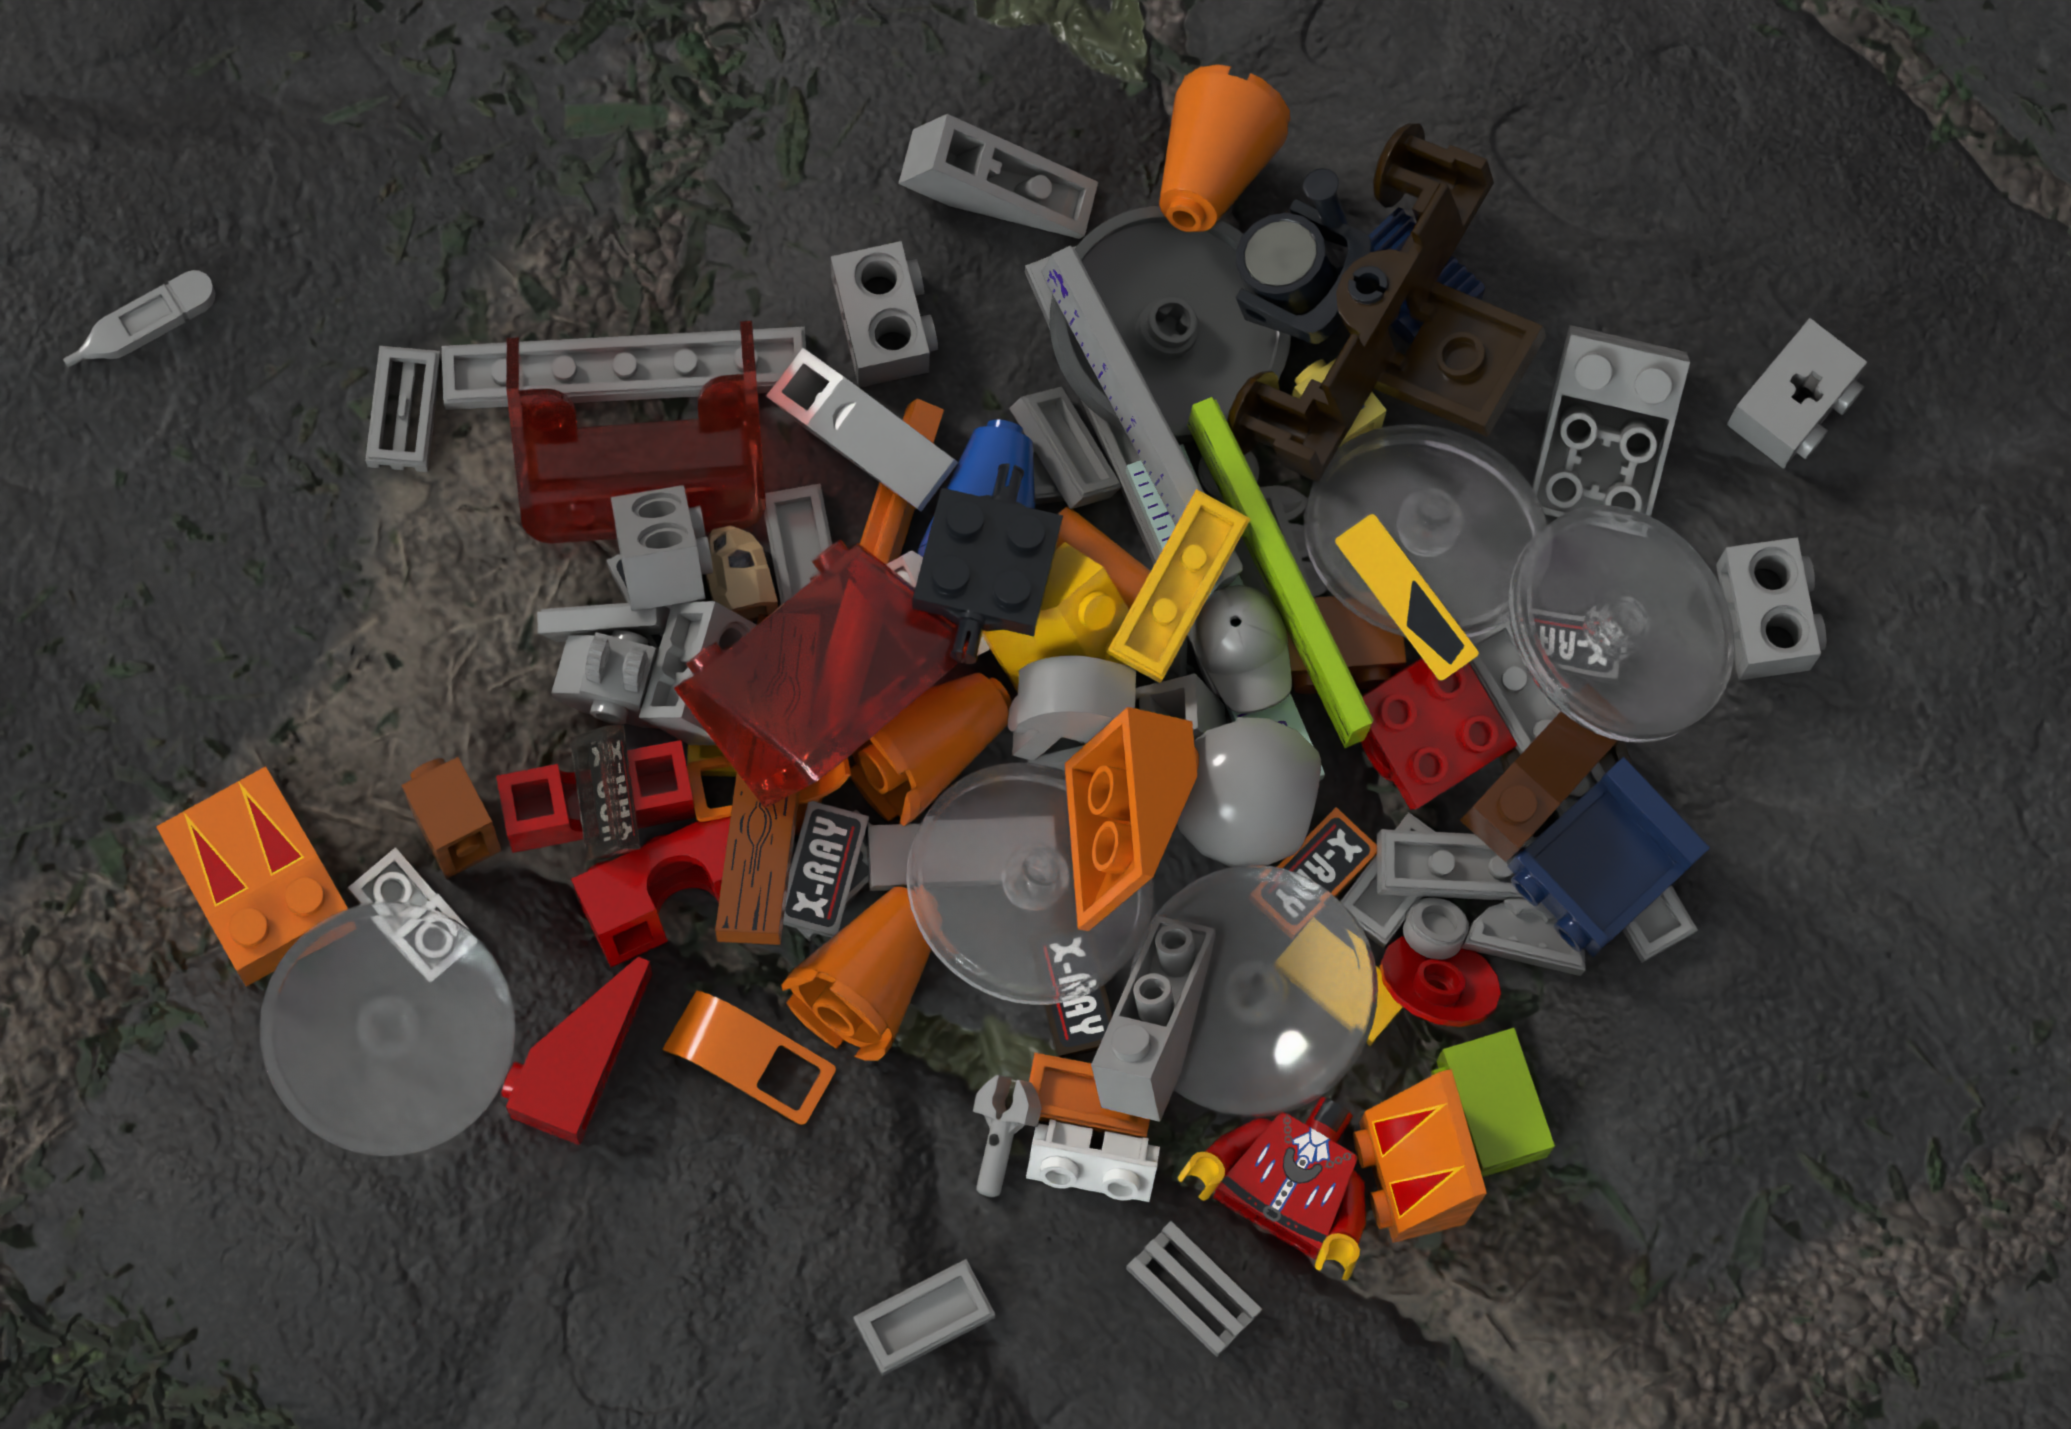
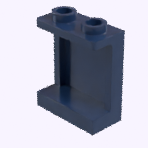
(1606, 859)

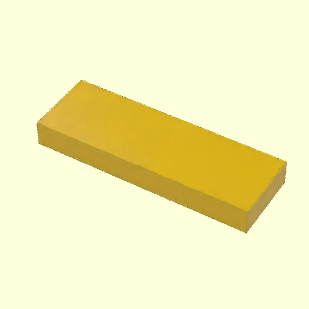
(1178, 586)

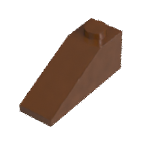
(1535, 785)

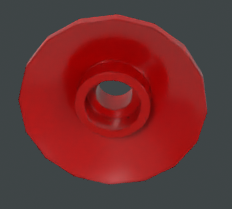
(1441, 991)

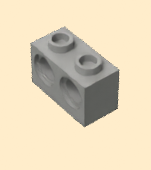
(872, 315)
(661, 547)
(1758, 608)
(687, 632)

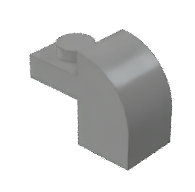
(1068, 700)

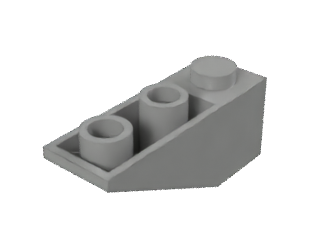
(861, 429)
(1154, 1020)

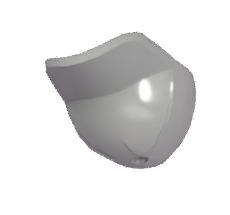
(1245, 661)

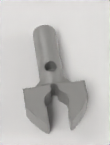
(1003, 1126)

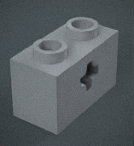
(1809, 363)

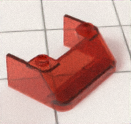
(573, 472)

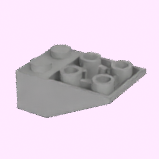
(1608, 423)

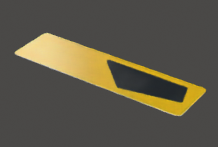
(1406, 597)

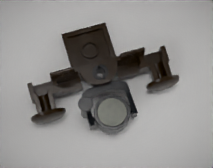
(1461, 358)

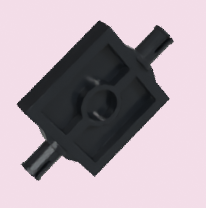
(987, 562)

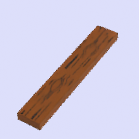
(756, 867)

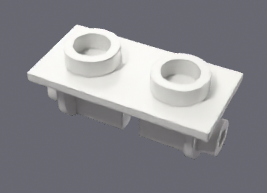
(1120, 1170)

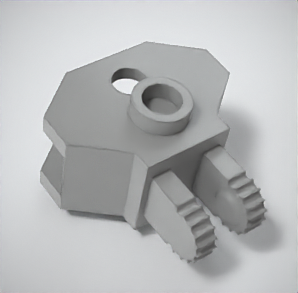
(606, 676)

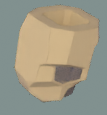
(740, 573)

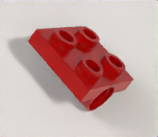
(1432, 730)

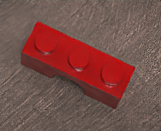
(544, 808)
(627, 893)

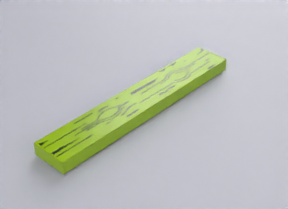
(1280, 573)

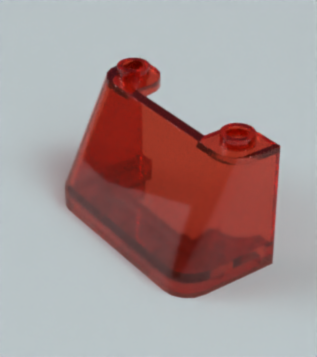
(818, 673)

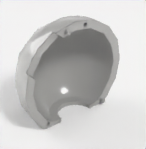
(1251, 792)

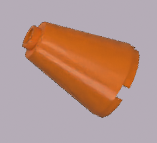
(1218, 144)
(929, 745)
(862, 978)

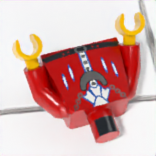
(1291, 1181)

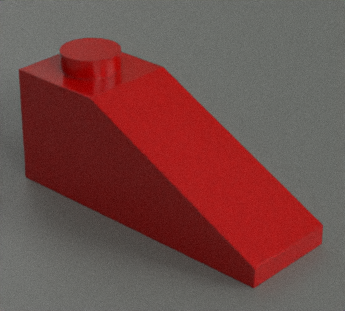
(573, 1062)

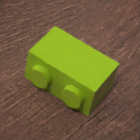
(1498, 1101)

